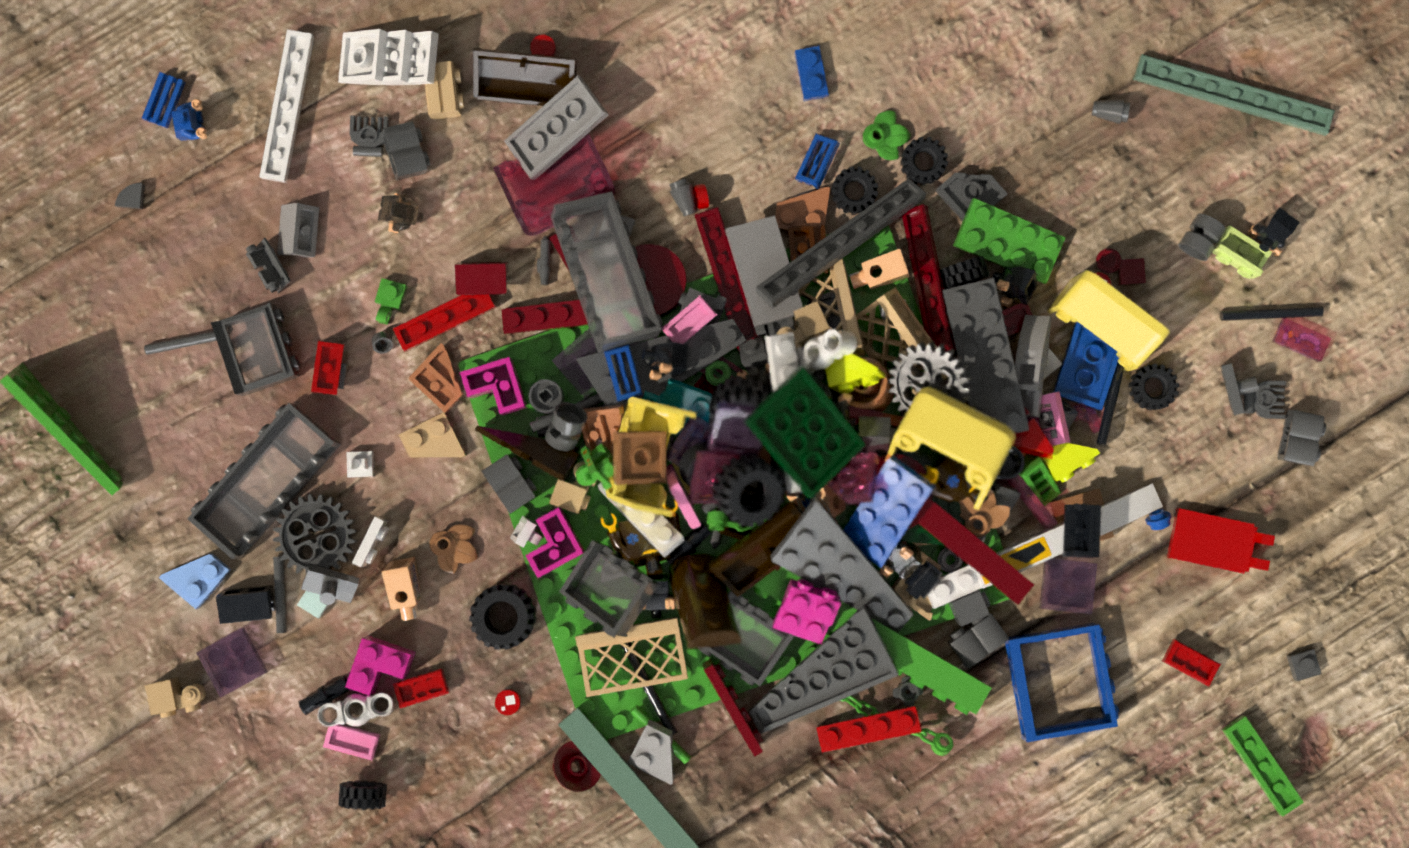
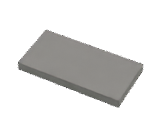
(556, 127)
(757, 256)

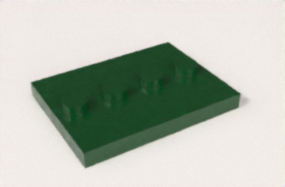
(804, 432)

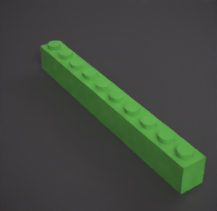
(908, 656)

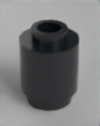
(923, 580)

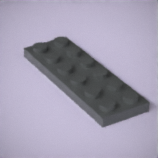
(986, 351)

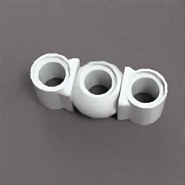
(822, 350)
(343, 709)

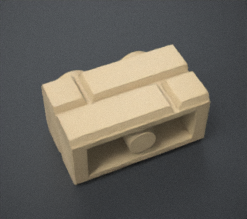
(444, 95)

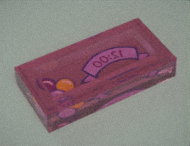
(1301, 339)

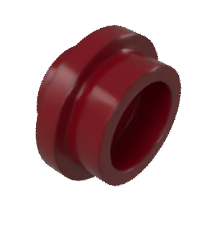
(1108, 260)

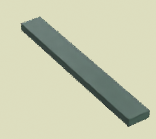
(1233, 95)
(625, 781)

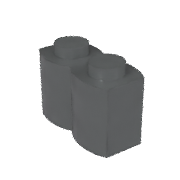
(404, 150)
(1301, 438)
(510, 483)
(977, 640)

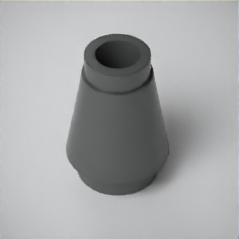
(1111, 110)
(683, 195)

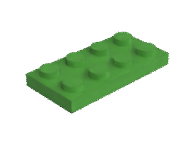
(1008, 240)

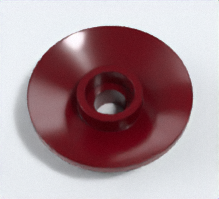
(578, 781)

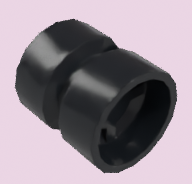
(1012, 465)

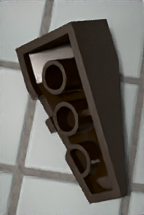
(536, 450)

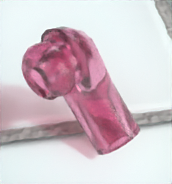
(1090, 415)

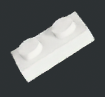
(366, 551)

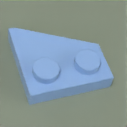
(197, 579)

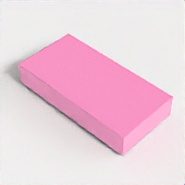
(689, 321)
(352, 741)

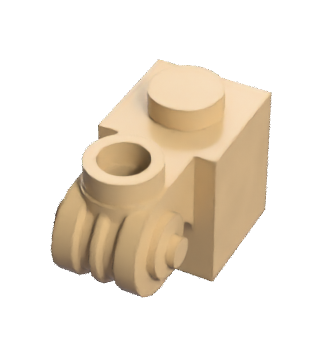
(810, 324)
(571, 495)
(166, 697)

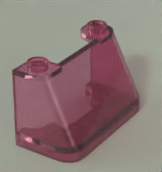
(572, 177)

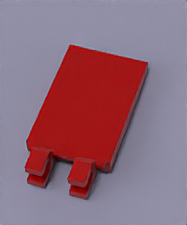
(1216, 542)

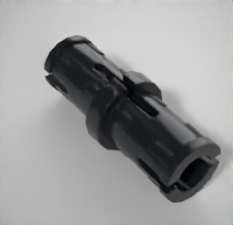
(690, 543)
(324, 695)

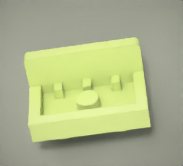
(1241, 253)

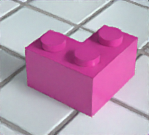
(498, 378)
(561, 546)
(374, 658)

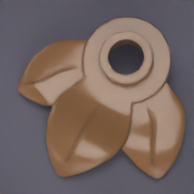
(989, 513)
(457, 549)

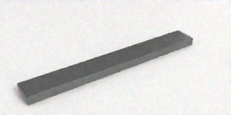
(840, 243)

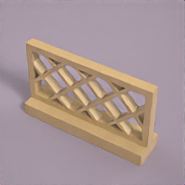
(843, 300)
(902, 319)
(637, 632)

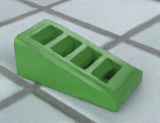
(1032, 466)

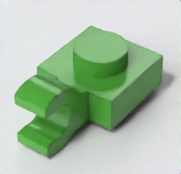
(389, 296)

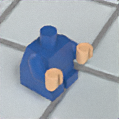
(188, 121)

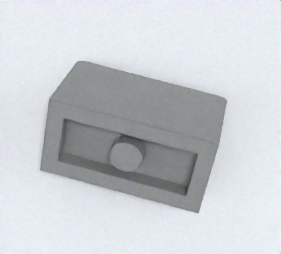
(298, 230)

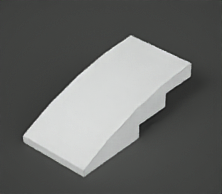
(388, 57)

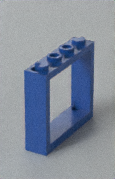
(1105, 685)

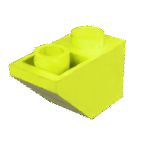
(852, 372)
(1068, 458)

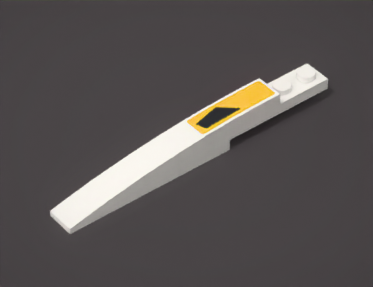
(1045, 545)

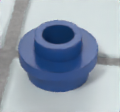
(1158, 519)

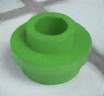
(717, 365)

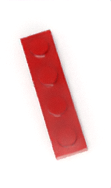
(442, 319)
(869, 729)

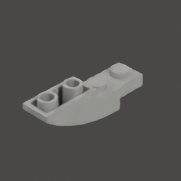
(1032, 359)

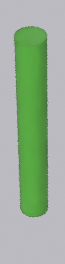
(644, 718)

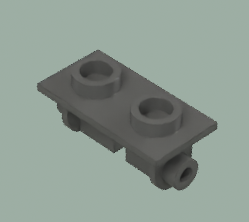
(274, 275)

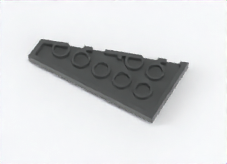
(703, 349)
(830, 559)
(839, 667)

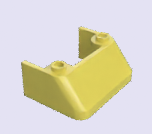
(1110, 318)
(647, 416)
(957, 433)

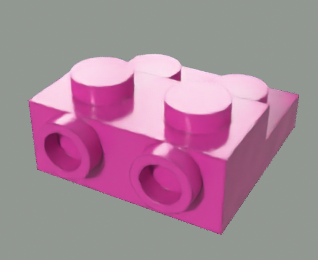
(807, 611)

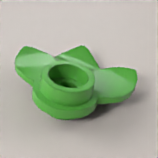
(889, 133)

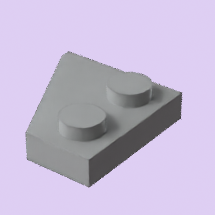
(654, 752)

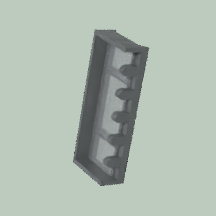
(606, 271)
(263, 481)

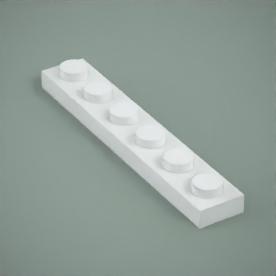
(286, 106)
(782, 363)

